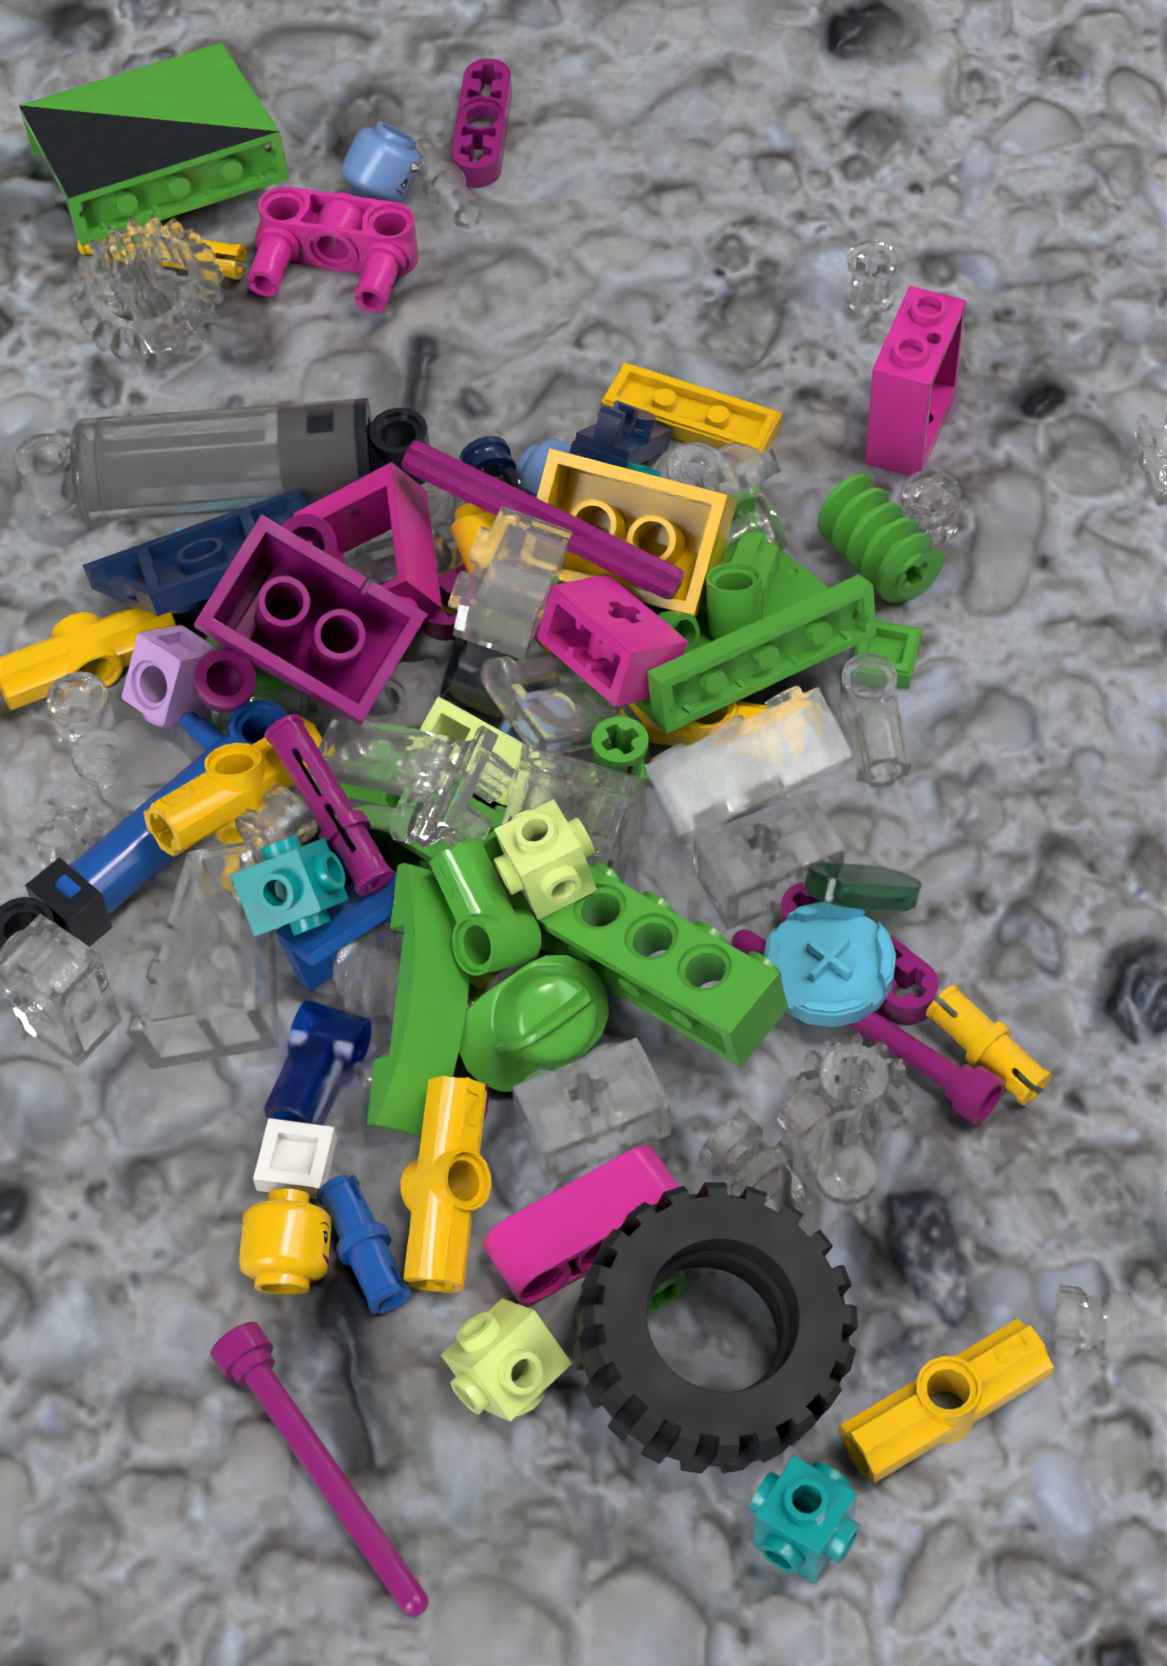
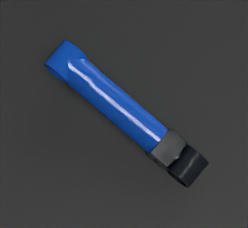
(128, 856)

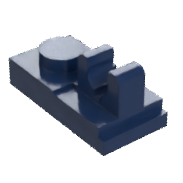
(622, 436)

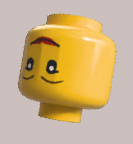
(285, 1243)

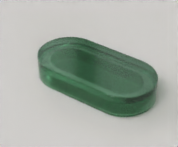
(862, 886)

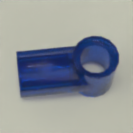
(321, 1053)

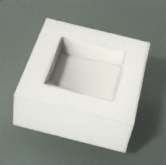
(295, 1156)

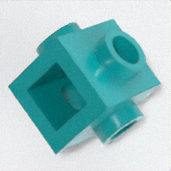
(291, 886)
(810, 1539)

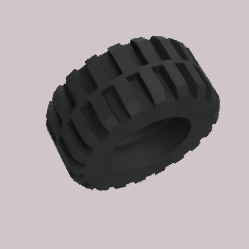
(770, 1256)

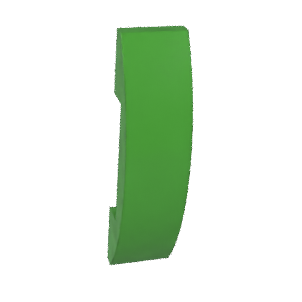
(427, 1005)

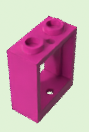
(914, 381)
(387, 502)

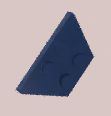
(187, 565)

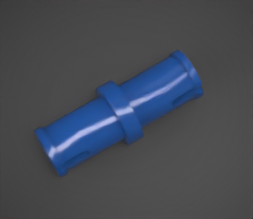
(363, 1244)

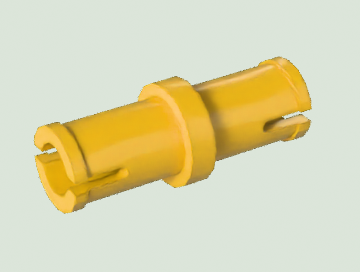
(988, 1044)

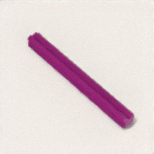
(586, 540)

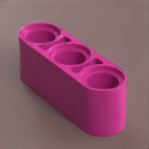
(562, 1232)

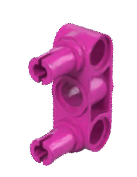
(334, 234)

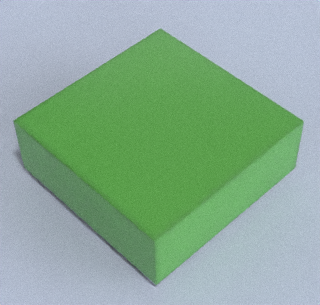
(897, 644)

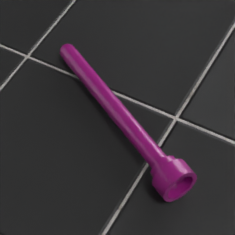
(970, 1089)
(246, 1357)

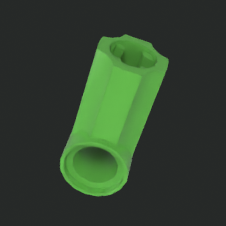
(740, 583)
(488, 929)

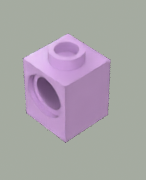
(162, 675)

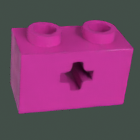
(607, 637)

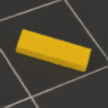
(695, 411)

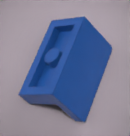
(315, 949)

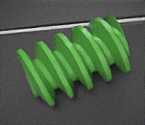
(879, 539)

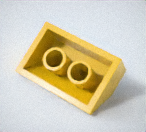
(648, 511)

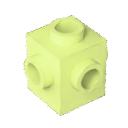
(545, 858)
(504, 1360)

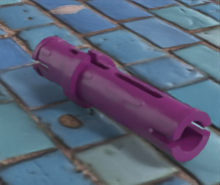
(365, 864)

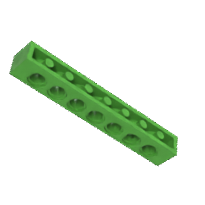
(723, 1018)

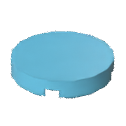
(832, 963)

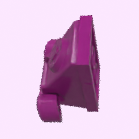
(301, 621)

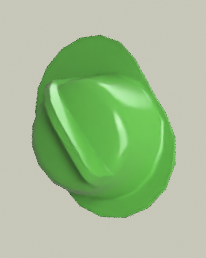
(534, 1021)

